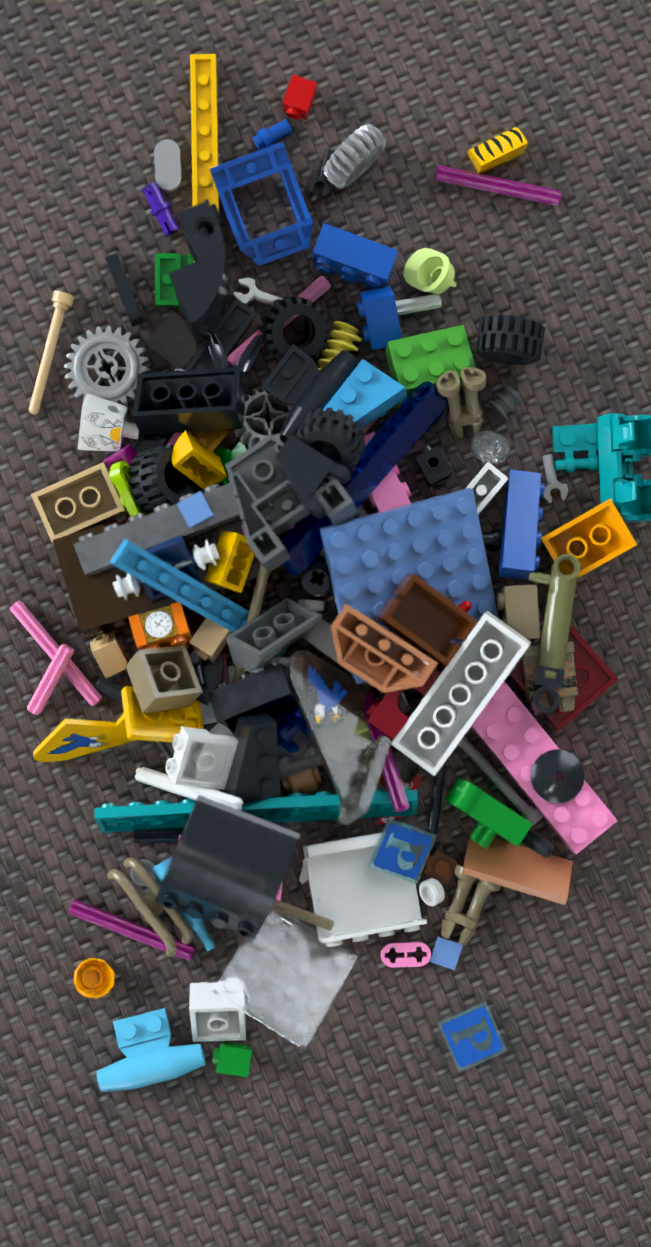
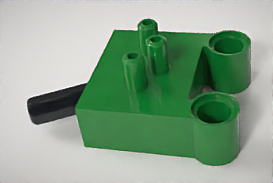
(495, 819)

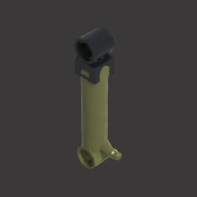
(555, 631)

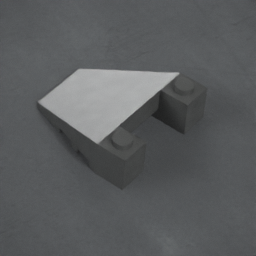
(270, 503)

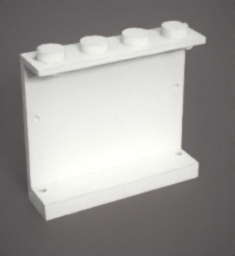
(357, 896)

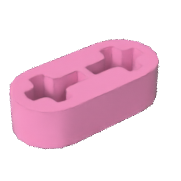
(405, 961)

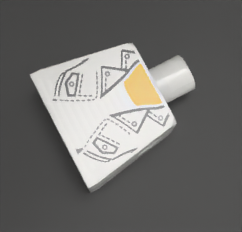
(104, 425)

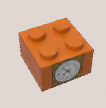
(161, 627)

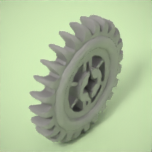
(94, 346)

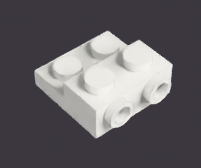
(201, 758)

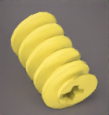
(342, 340)

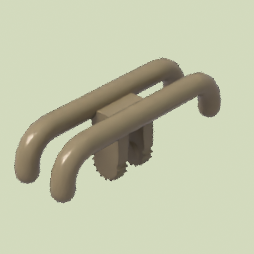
(149, 907)

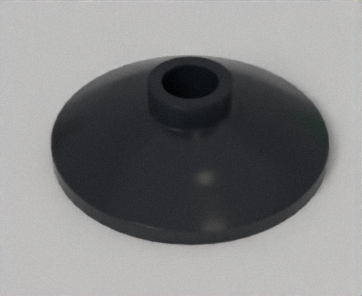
(543, 776)

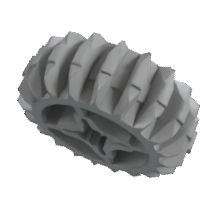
(355, 156)
(257, 420)

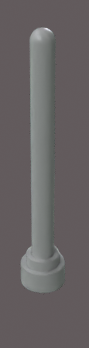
(528, 812)

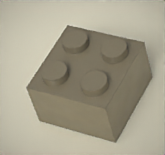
(520, 609)
(163, 678)

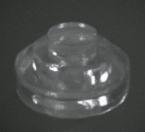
(490, 447)

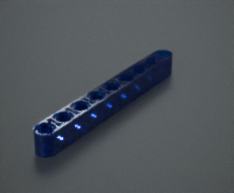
(375, 462)

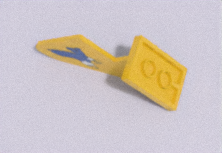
(83, 737)

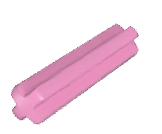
(50, 679)

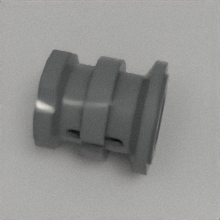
(505, 402)

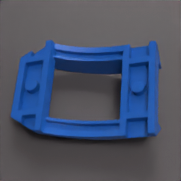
(249, 169)

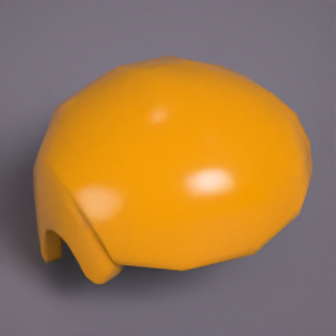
(94, 978)

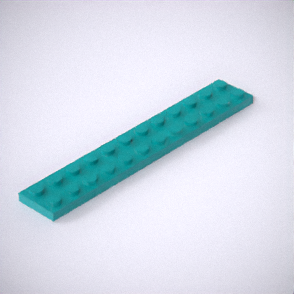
(275, 810)

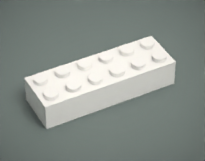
(461, 693)

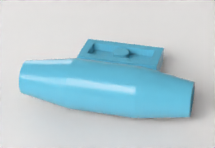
(149, 1057)

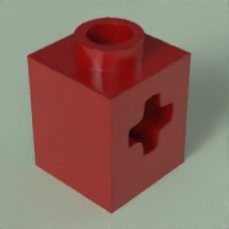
(299, 97)

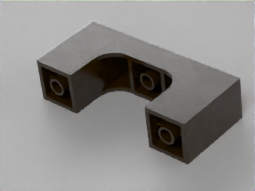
(95, 597)

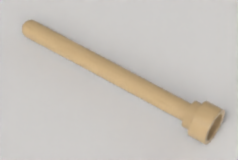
(62, 302)

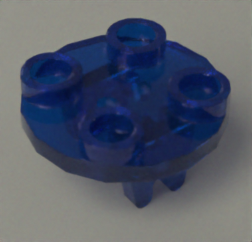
(289, 726)

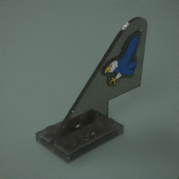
(332, 708)

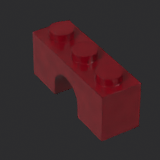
(387, 713)

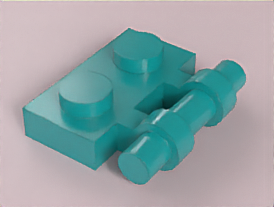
(576, 439)

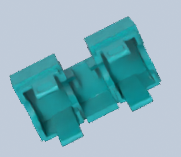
(620, 444)

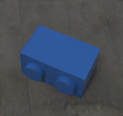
(380, 317)

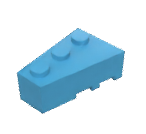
(367, 394)

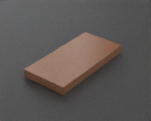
(519, 869)

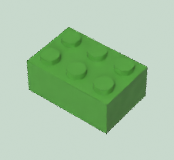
(428, 357)

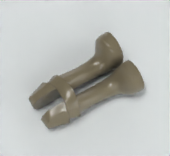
(470, 414)
(471, 918)

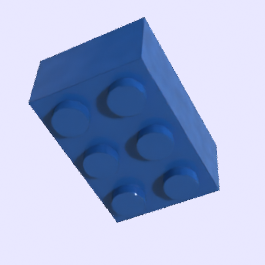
(353, 258)

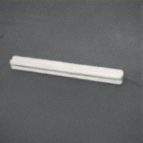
(164, 782)

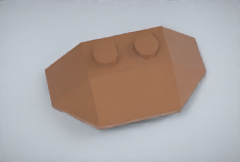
(378, 653)

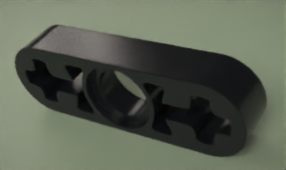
(124, 289)

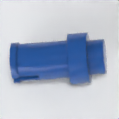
(268, 136)

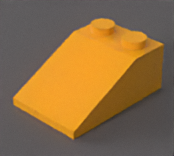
(591, 538)

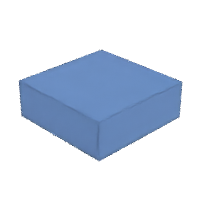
(195, 509)
(445, 953)

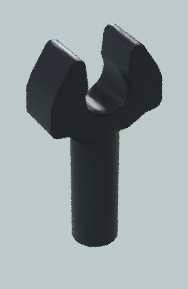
(321, 178)

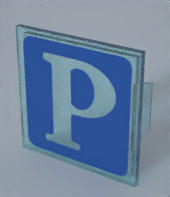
(402, 850)
(472, 1036)

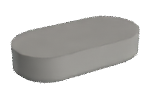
(168, 166)

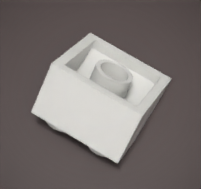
(214, 1017)

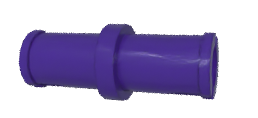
(160, 209)

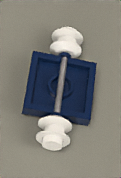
(176, 554)

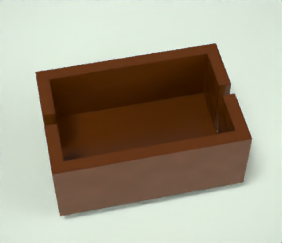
(426, 619)

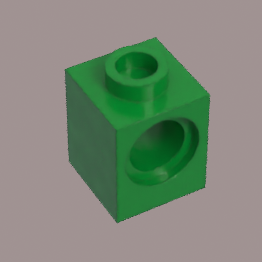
(233, 1059)

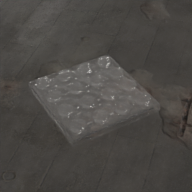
(285, 977)

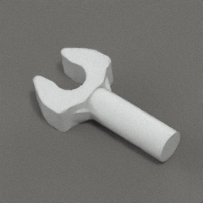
(254, 293)

